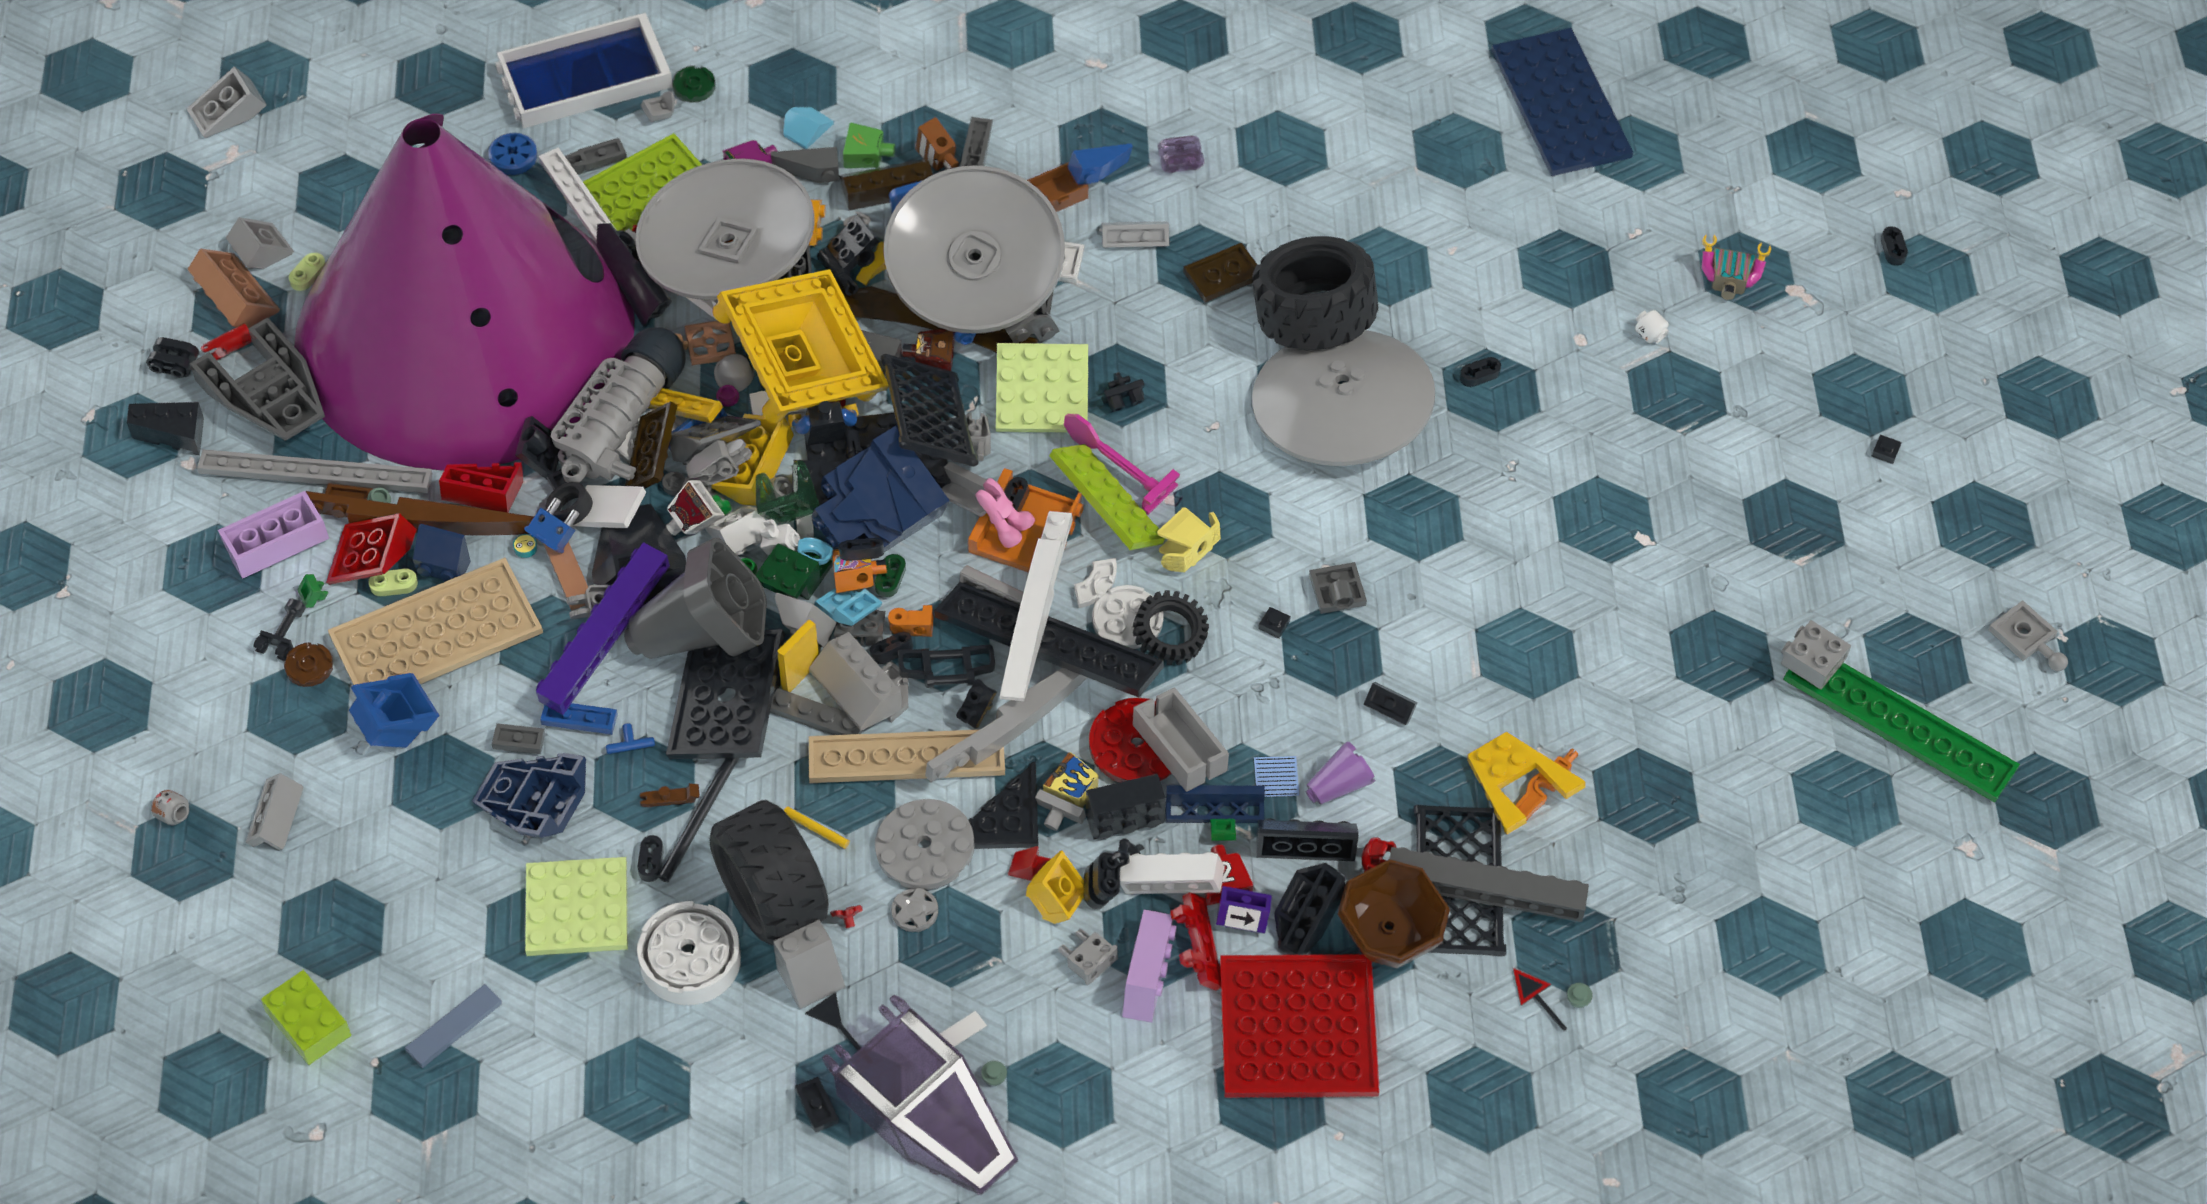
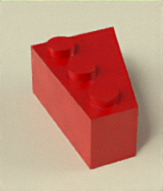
(481, 486)

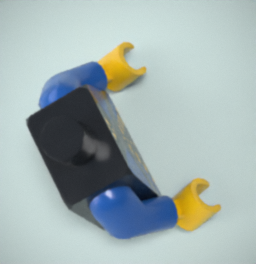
(824, 422)

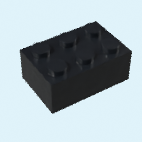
(1125, 806)

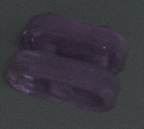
(1180, 154)

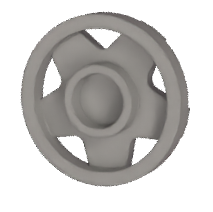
(914, 909)

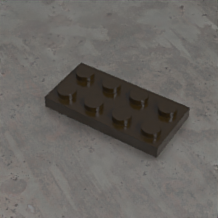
(652, 445)

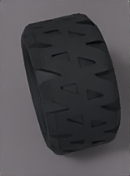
(1321, 318)
(768, 871)

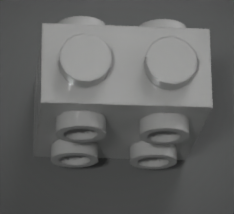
(1815, 654)

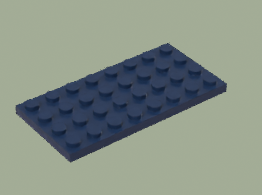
(1561, 102)

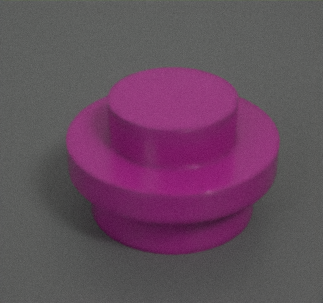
(727, 395)

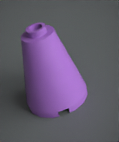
(1340, 776)

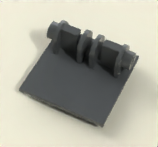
(868, 627)

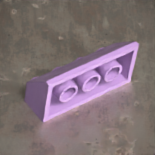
(273, 534)

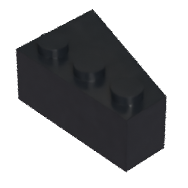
(167, 423)

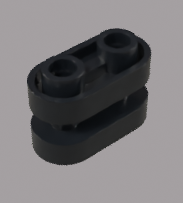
(172, 357)
(1101, 881)

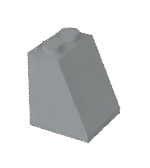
(808, 964)

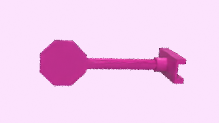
(1084, 433)

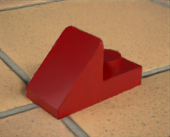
(1027, 863)

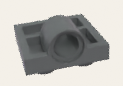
(1337, 587)

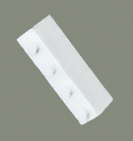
(1172, 873)

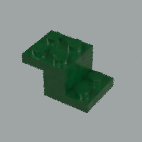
(792, 572)

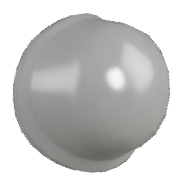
(734, 371)

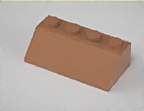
(232, 287)

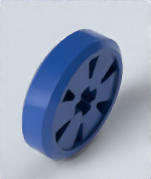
(513, 163)

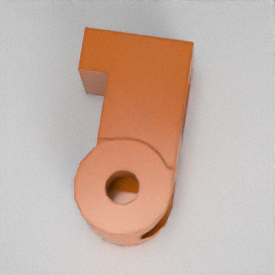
(912, 621)

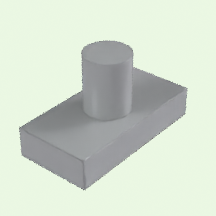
(1059, 810)

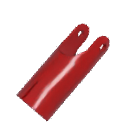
(228, 342)

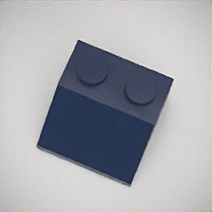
(440, 553)

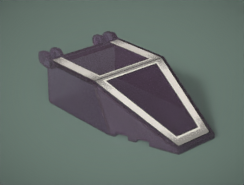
(924, 1101)

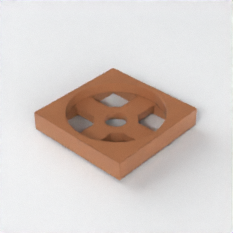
(707, 327)

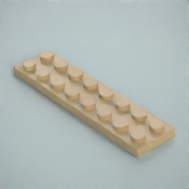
(890, 756)

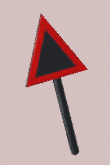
(1531, 987)

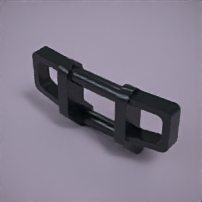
(964, 653)

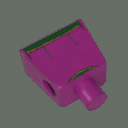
(750, 150)

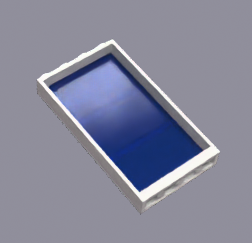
(583, 70)

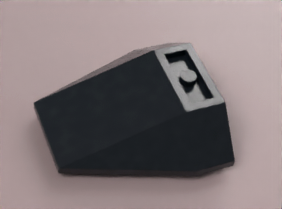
(618, 544)

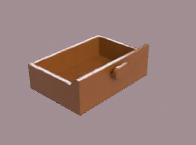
(1060, 187)

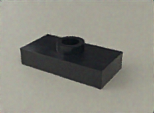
(1390, 703)
(816, 1104)

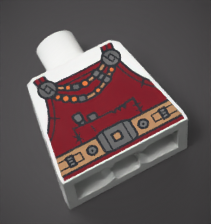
(693, 509)

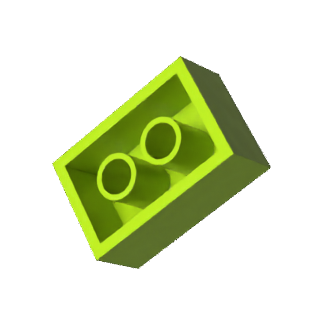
(306, 1017)

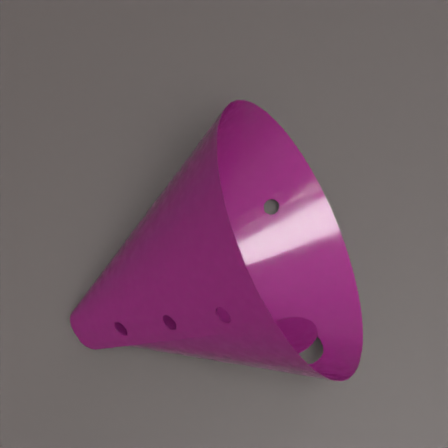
(395, 305)

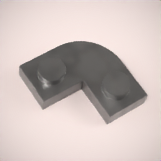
(1041, 325)

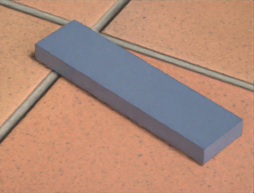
(453, 1025)

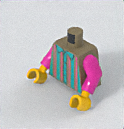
(1730, 269)

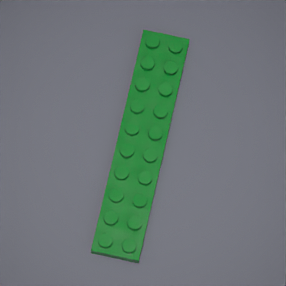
(1913, 730)

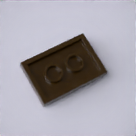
(1221, 272)

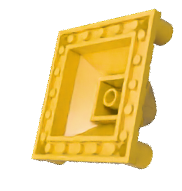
(802, 342)

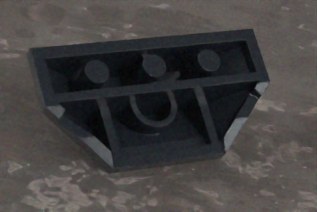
(1308, 907)

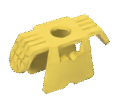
(1185, 536)

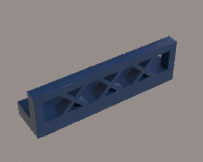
(1215, 796)

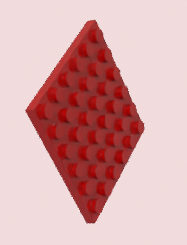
(1298, 1026)

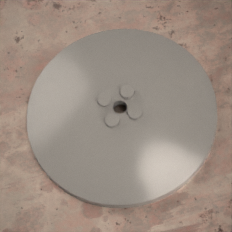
(967, 214)

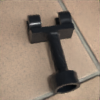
(294, 609)

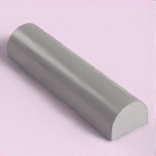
(989, 584)

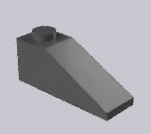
(810, 164)

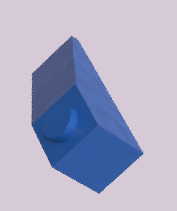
(1096, 163)

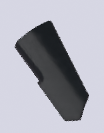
(622, 259)

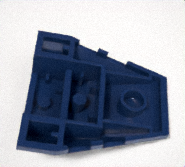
(535, 794)

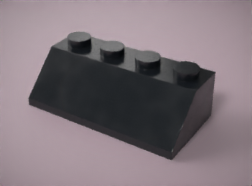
(1306, 840)

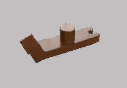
(667, 796)

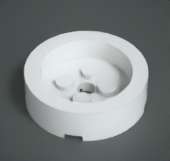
(689, 976)

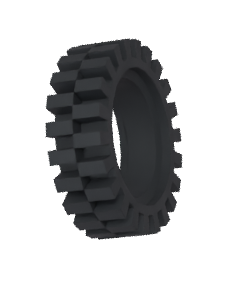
(1173, 603)

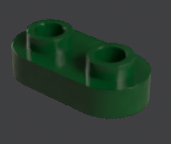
(892, 578)

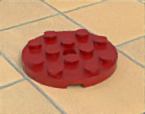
(1112, 745)

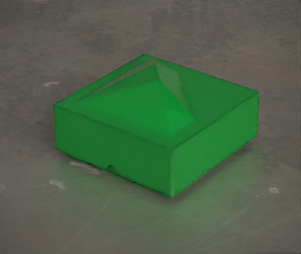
(1223, 829)

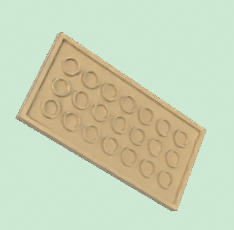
(438, 627)

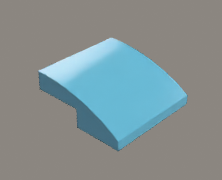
(848, 606)

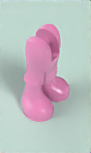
(999, 508)

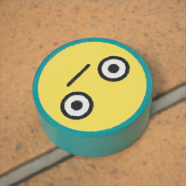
(525, 546)

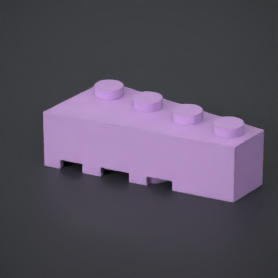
(1148, 965)

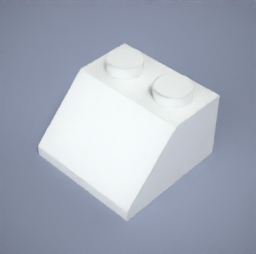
(739, 528)

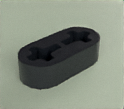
(1898, 245)
(1480, 371)
(1019, 498)
(861, 549)
(887, 649)
(645, 858)

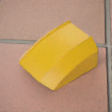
(1056, 889)

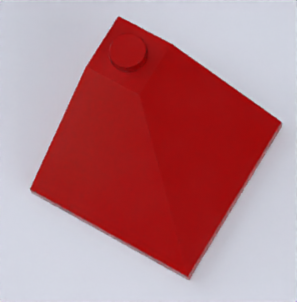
(370, 547)

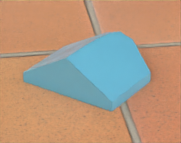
(805, 125)

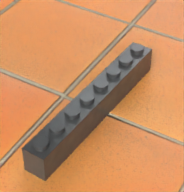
(1500, 885)

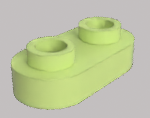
(308, 269)
(392, 582)

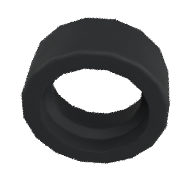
(568, 492)

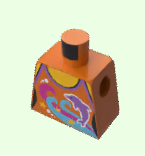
(855, 573)

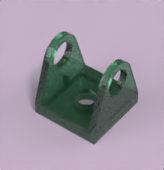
(790, 506)

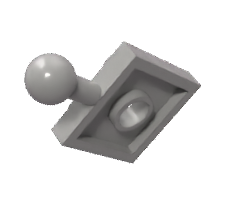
(2026, 644)

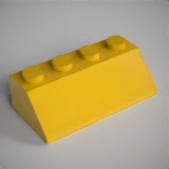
(768, 449)

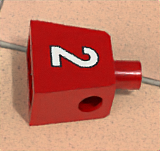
(1234, 874)

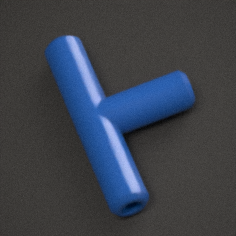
(630, 743)

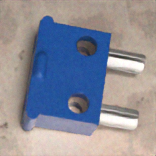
(549, 528)

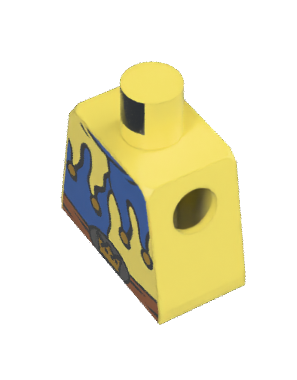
(1071, 780)

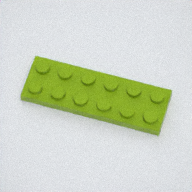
(1107, 496)

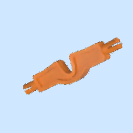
(1534, 796)

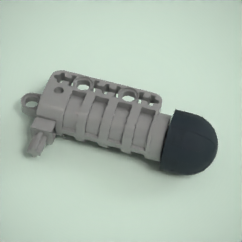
(647, 365)

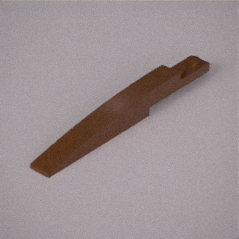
(439, 515)

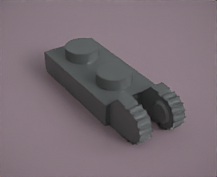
(597, 155)

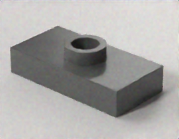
(518, 738)

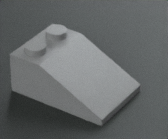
(226, 104)

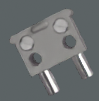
(1090, 957)

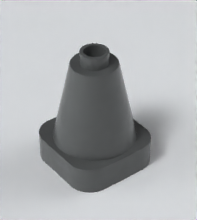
(704, 607)

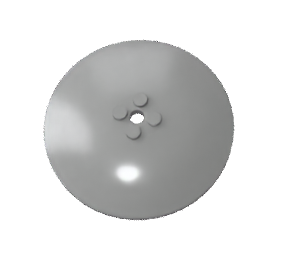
(724, 200)
(1347, 423)

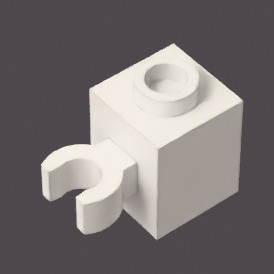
(780, 534)

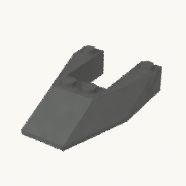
(272, 395)

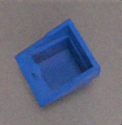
(392, 710)

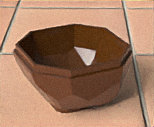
(1395, 897)

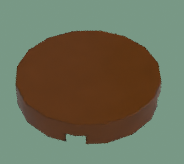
(308, 664)

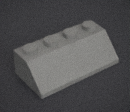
(856, 682)

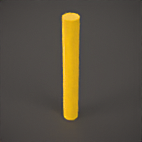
(817, 828)

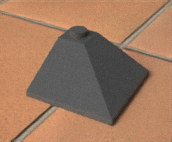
(691, 441)

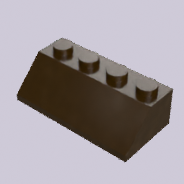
(873, 185)

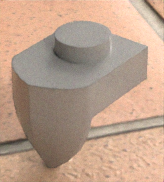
(659, 107)

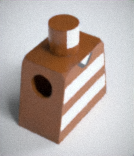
(936, 145)

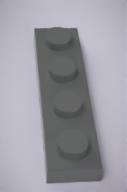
(812, 713)

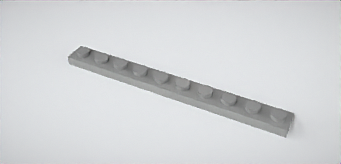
(314, 471)

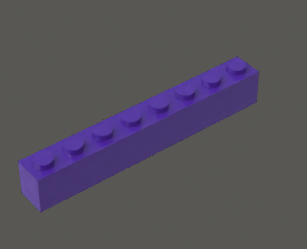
(602, 628)

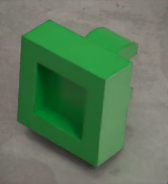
(310, 590)

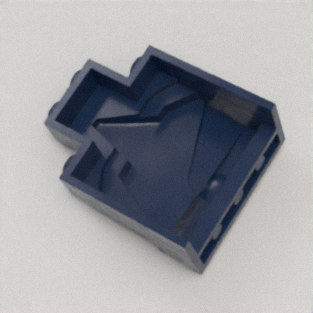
(879, 495)

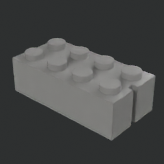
(1180, 739)

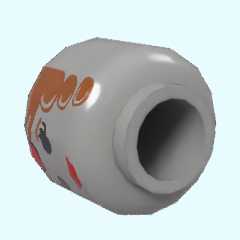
(170, 807)

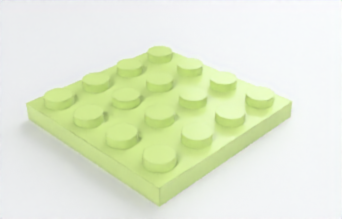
(1040, 386)
(576, 906)

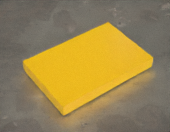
(798, 655)

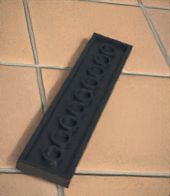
(1060, 644)

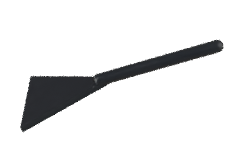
(829, 1013)

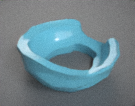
(815, 546)

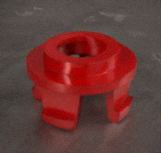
(1374, 852)

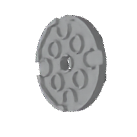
(931, 866)

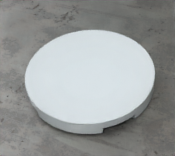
(1116, 611)

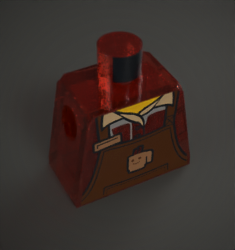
(932, 348)

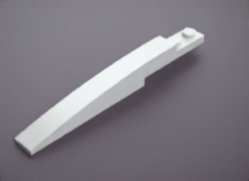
(1035, 606)

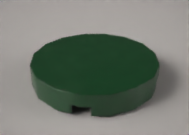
(694, 84)

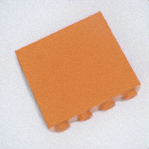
(984, 536)

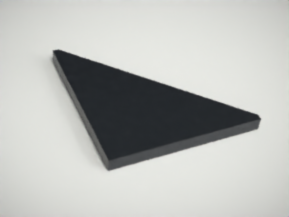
(1009, 817)

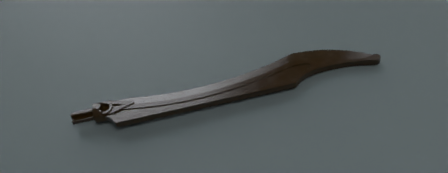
(887, 306)

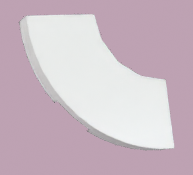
(1097, 583)

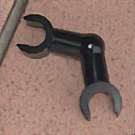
(1126, 847)

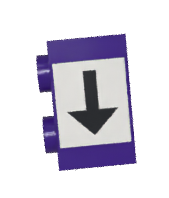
(1244, 909)

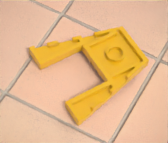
(1507, 760)

